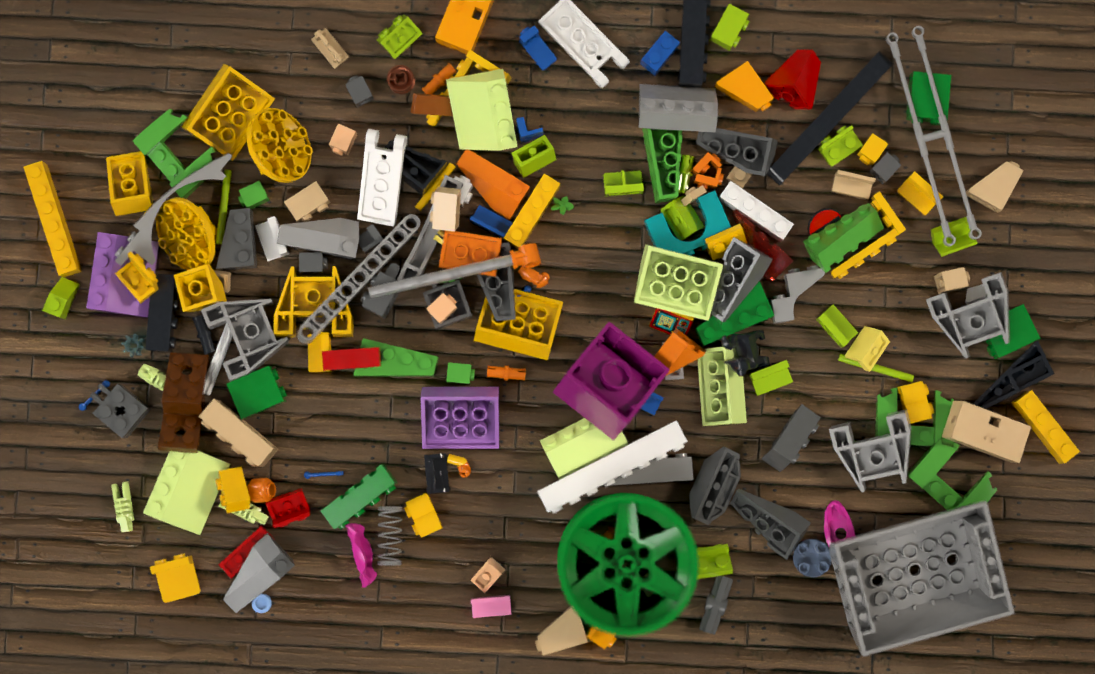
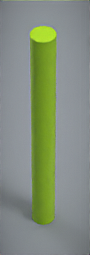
(223, 207)
(880, 369)

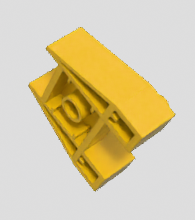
(303, 297)

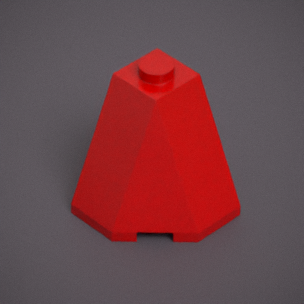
(796, 79)

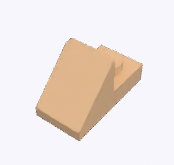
(487, 574)

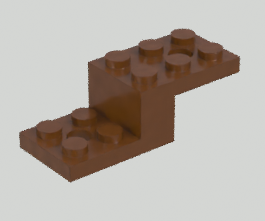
(183, 402)

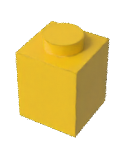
(871, 149)

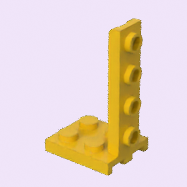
(464, 68)
(889, 220)

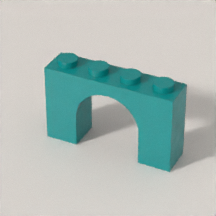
(715, 222)

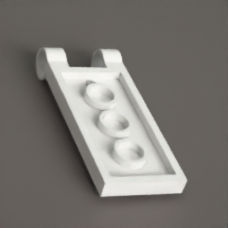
(581, 39)
(381, 180)

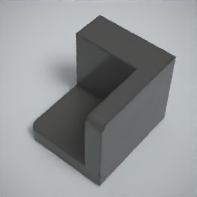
(370, 239)

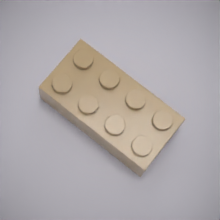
(238, 432)

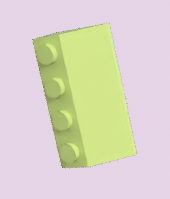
(720, 389)
(579, 447)

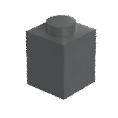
(359, 91)
(885, 167)
(312, 263)

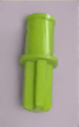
(685, 173)

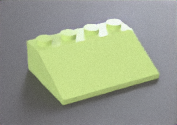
(482, 111)
(677, 282)
(186, 490)

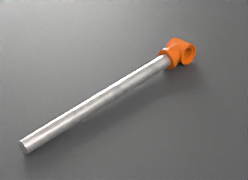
(526, 256)

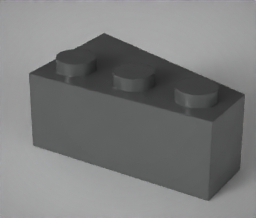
(238, 243)

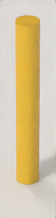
(427, 196)

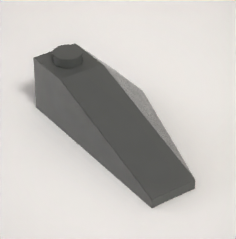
(740, 274)
(500, 289)

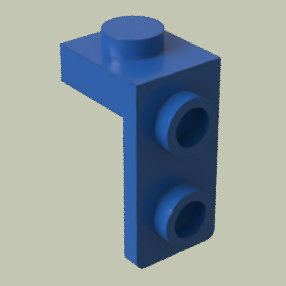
(536, 47)

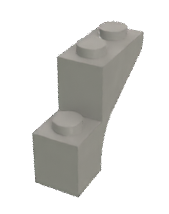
(796, 284)

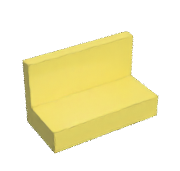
(868, 347)

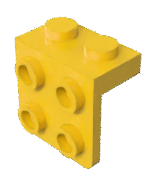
(137, 278)
(176, 578)

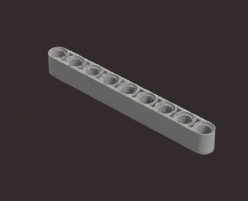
(354, 286)

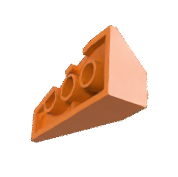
(497, 187)

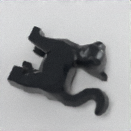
(746, 351)

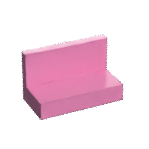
(491, 606)

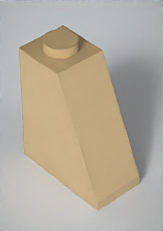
(996, 187)
(562, 633)

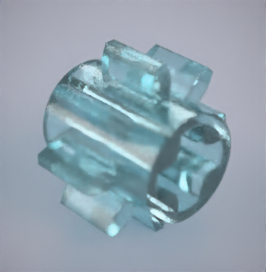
(131, 341)

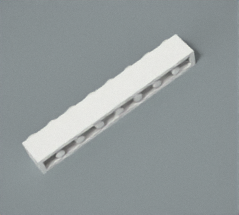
(612, 466)

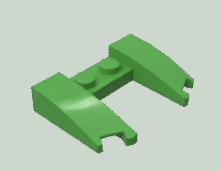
(152, 143)
(919, 434)
(925, 475)

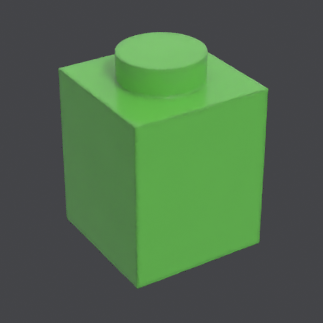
(253, 195)
(460, 373)

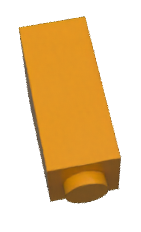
(746, 88)

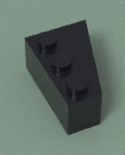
(419, 169)

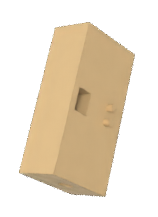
(986, 431)

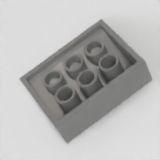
(678, 108)

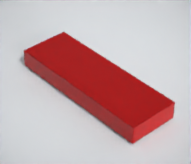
(351, 358)
(232, 563)

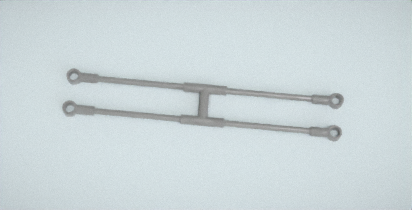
(944, 132)

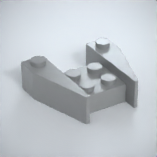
(977, 320)
(250, 332)
(876, 455)

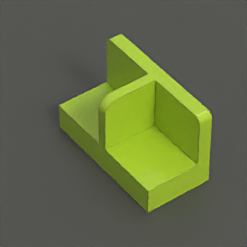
(623, 183)

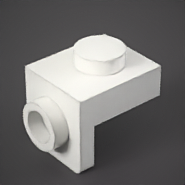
(465, 190)

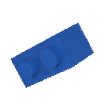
(660, 53)

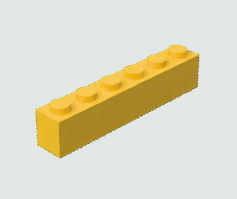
(52, 219)

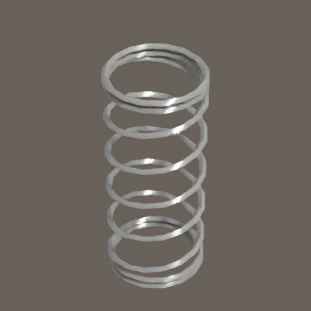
(389, 509)

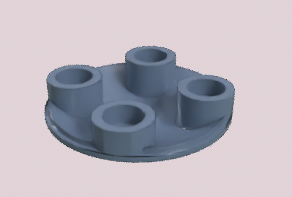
(812, 558)

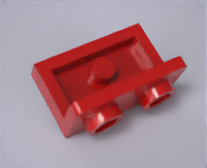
(288, 508)

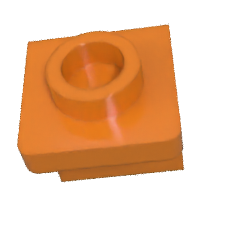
(709, 182)

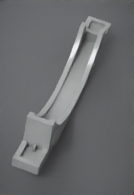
(141, 241)

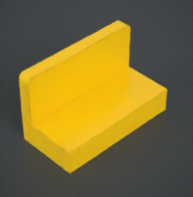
(918, 193)
(315, 348)

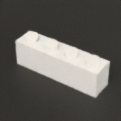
(756, 211)

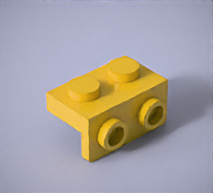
(719, 242)

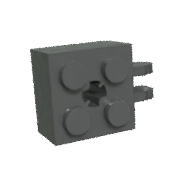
(456, 291)
(382, 305)
(109, 408)

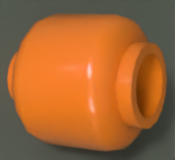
(261, 490)

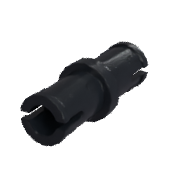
(204, 334)

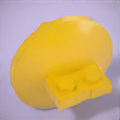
(278, 145)
(186, 233)

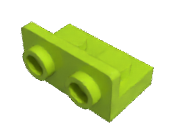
(399, 35)
(840, 146)
(714, 561)

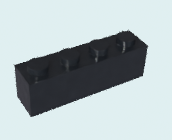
(162, 315)

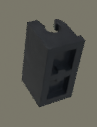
(436, 473)

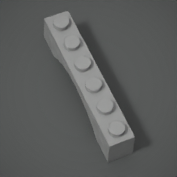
(425, 244)

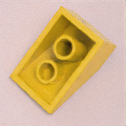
(129, 183)

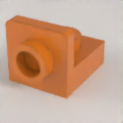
(702, 166)

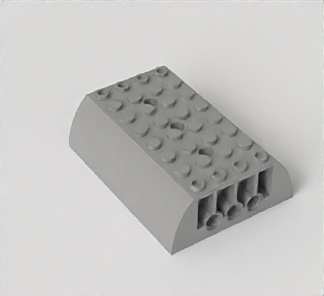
(936, 597)

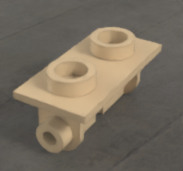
(329, 47)

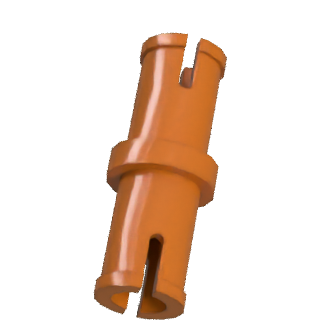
(439, 79)
(506, 372)

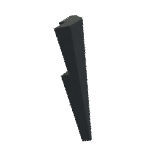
(1024, 372)

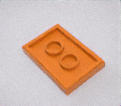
(468, 248)

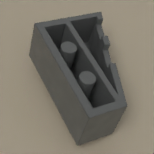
(792, 438)

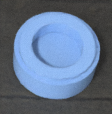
(262, 603)

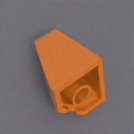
(679, 351)

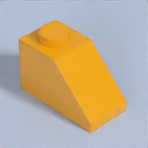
(600, 638)

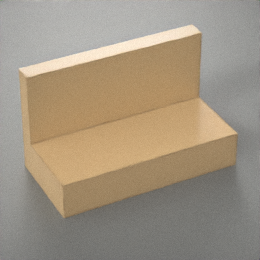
(852, 184)

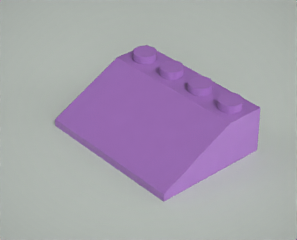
(105, 289)
(460, 417)

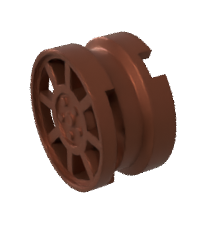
(400, 79)

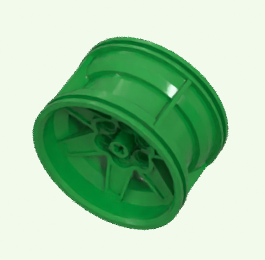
(675, 591)

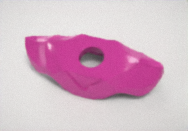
(836, 518)
(362, 553)

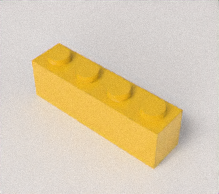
(532, 211)
(1045, 427)

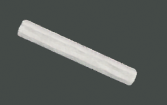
(218, 359)

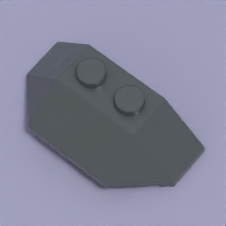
(715, 485)

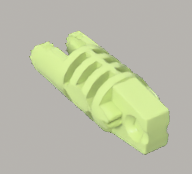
(152, 376)
(123, 507)
(251, 515)

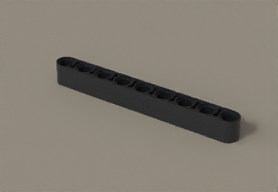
(829, 118)

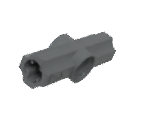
(716, 604)

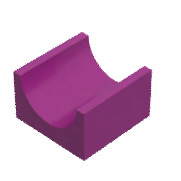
(611, 381)

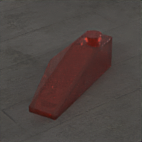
(759, 241)

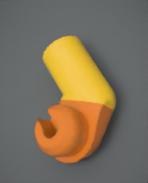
(461, 463)

